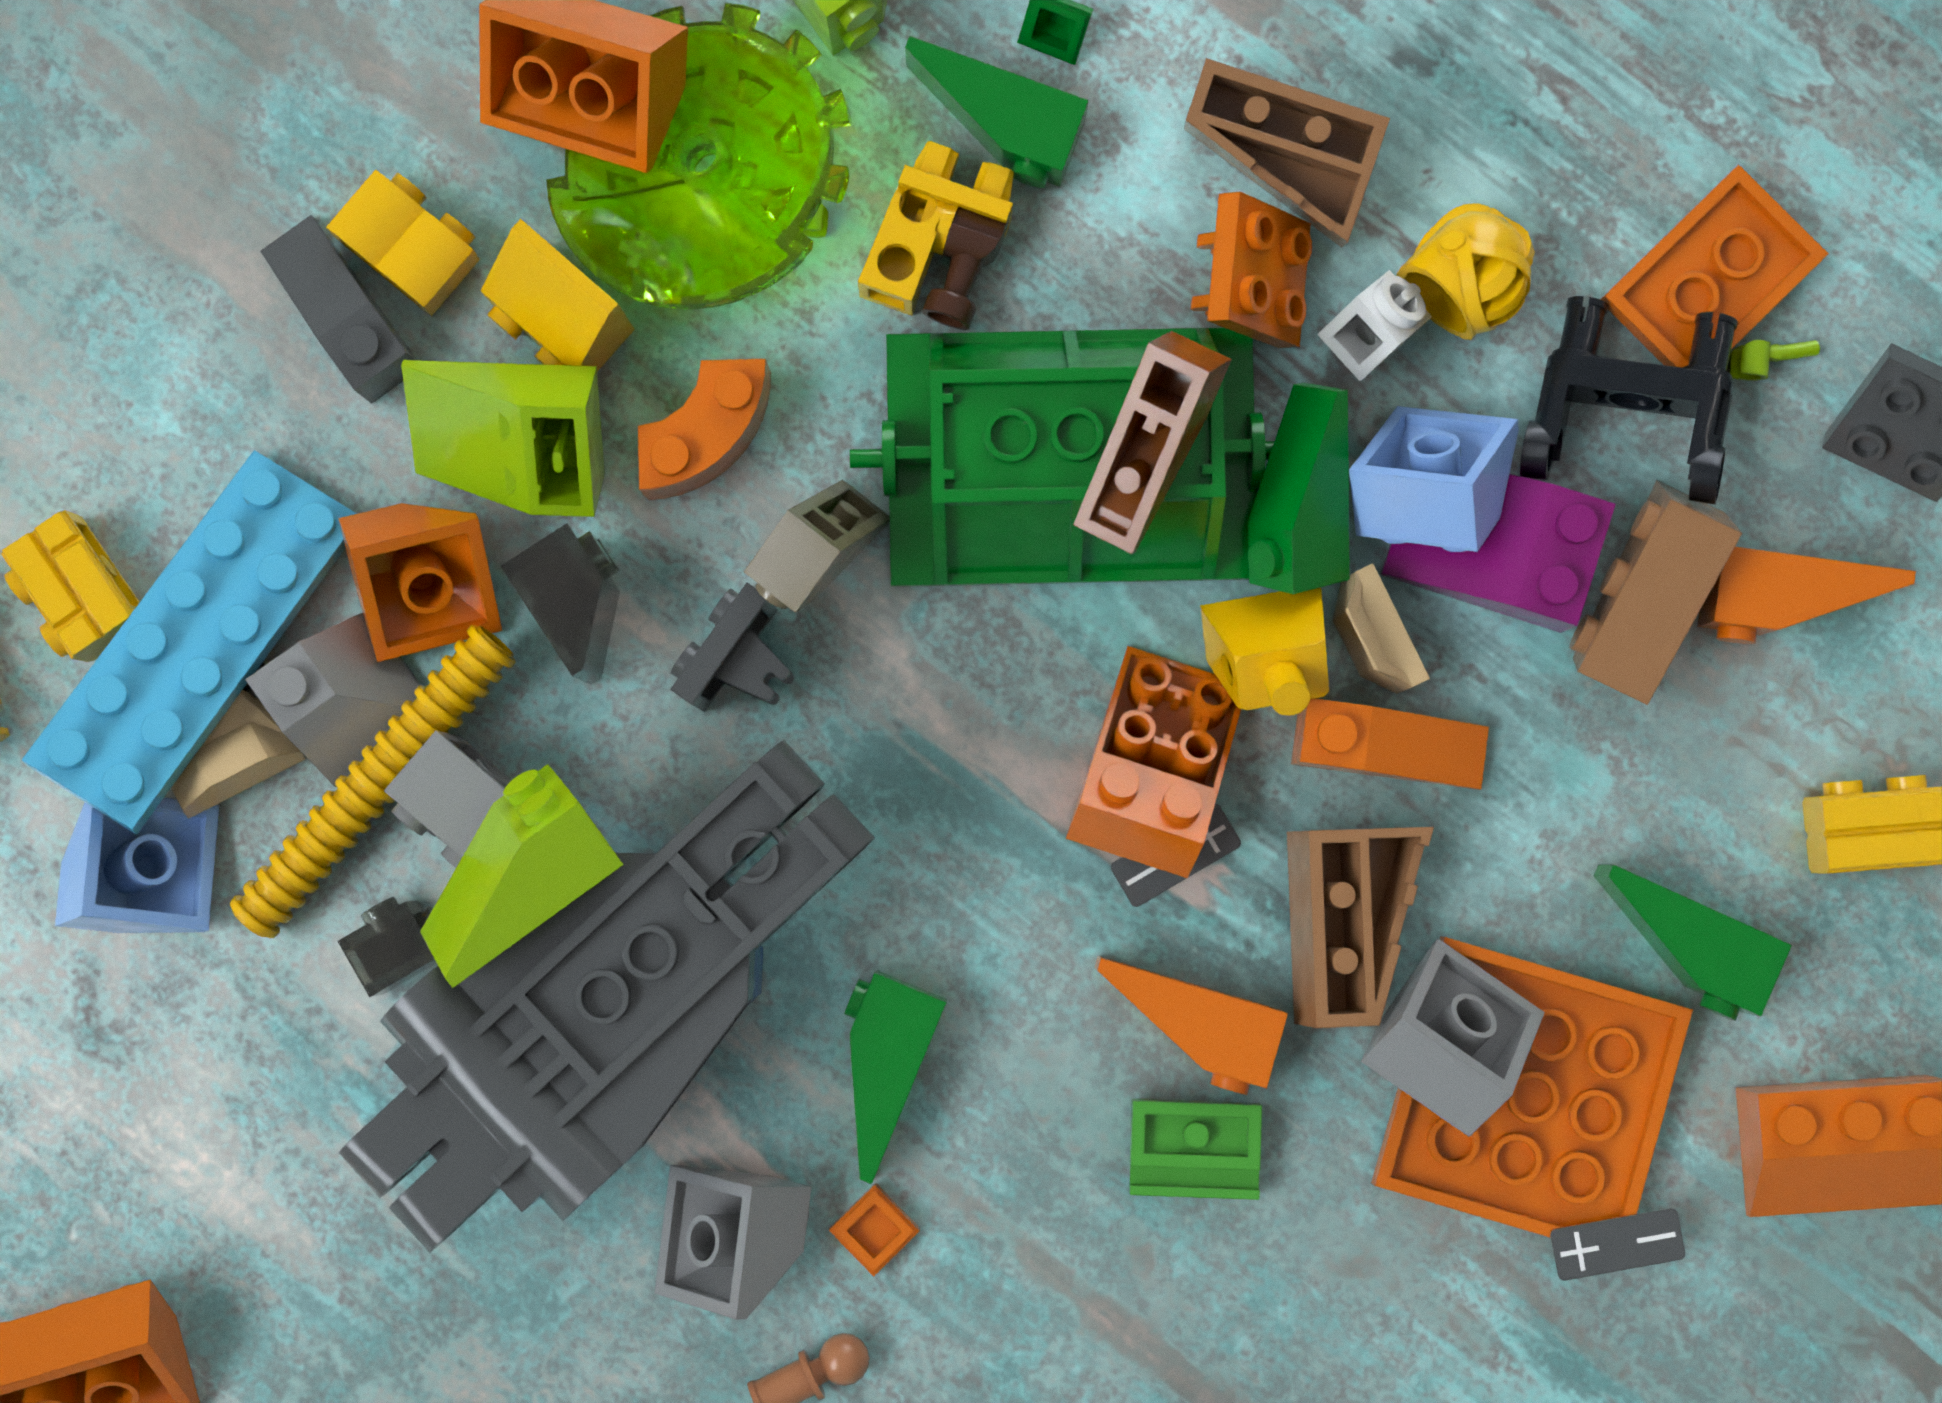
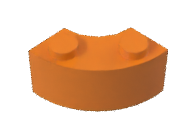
(707, 431)

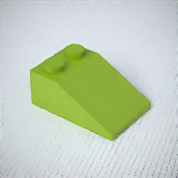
(518, 871)

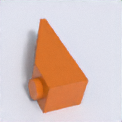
(1777, 590)
(1389, 744)
(1215, 1029)

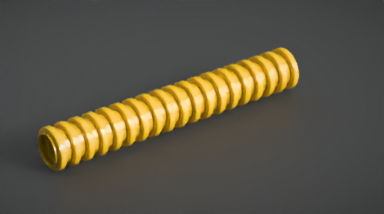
(362, 791)

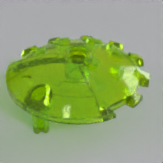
(741, 222)

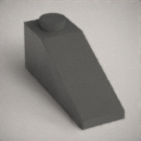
(338, 309)

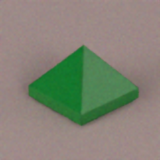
(1056, 28)

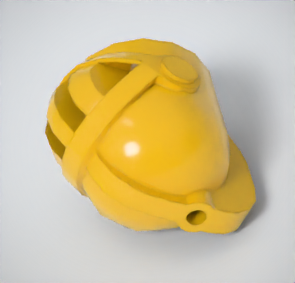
(1472, 269)

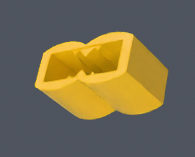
(404, 241)

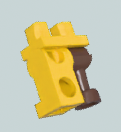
(942, 218)

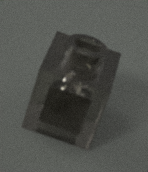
(388, 945)

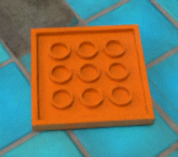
(1579, 1121)

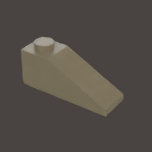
(814, 545)

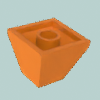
(419, 577)

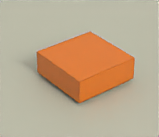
(874, 1229)

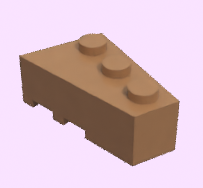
(1290, 143)
(1653, 592)
(1347, 919)

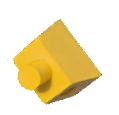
(1268, 649)

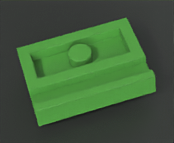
(1195, 1149)

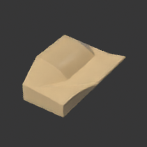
(1376, 633)
(235, 756)

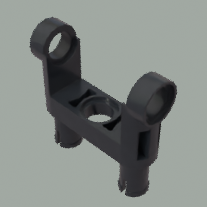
(1581, 376)

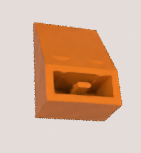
(1156, 764)

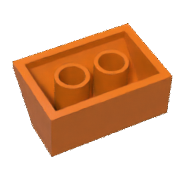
(581, 76)
(1841, 1145)
(98, 1351)

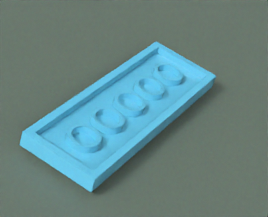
(192, 643)

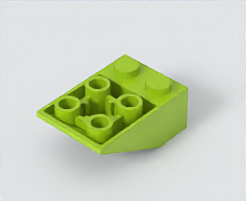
(509, 432)

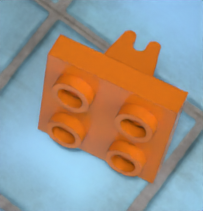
(1256, 270)

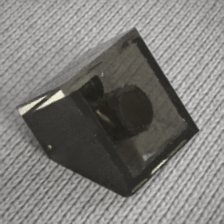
(570, 595)

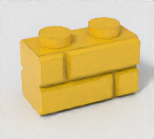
(71, 585)
(1874, 829)

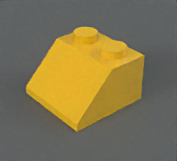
(552, 303)

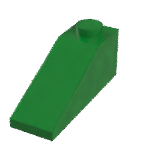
(1011, 116)
(1303, 499)
(1702, 947)
(887, 1049)

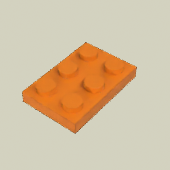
(1726, 257)

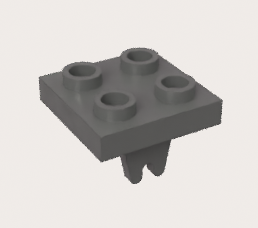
(1895, 423)
(732, 653)

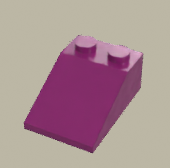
(1531, 563)

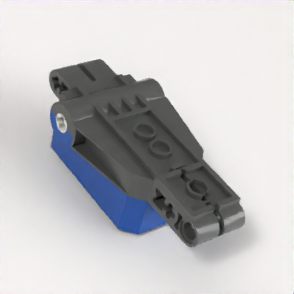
(599, 1017)

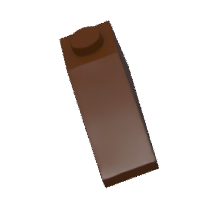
(1151, 438)

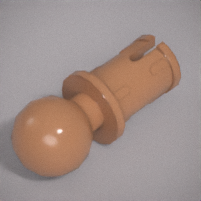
(840, 1361)

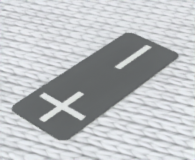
(1146, 882)
(1617, 1244)

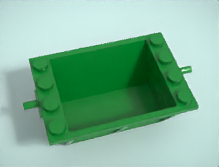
(1001, 442)

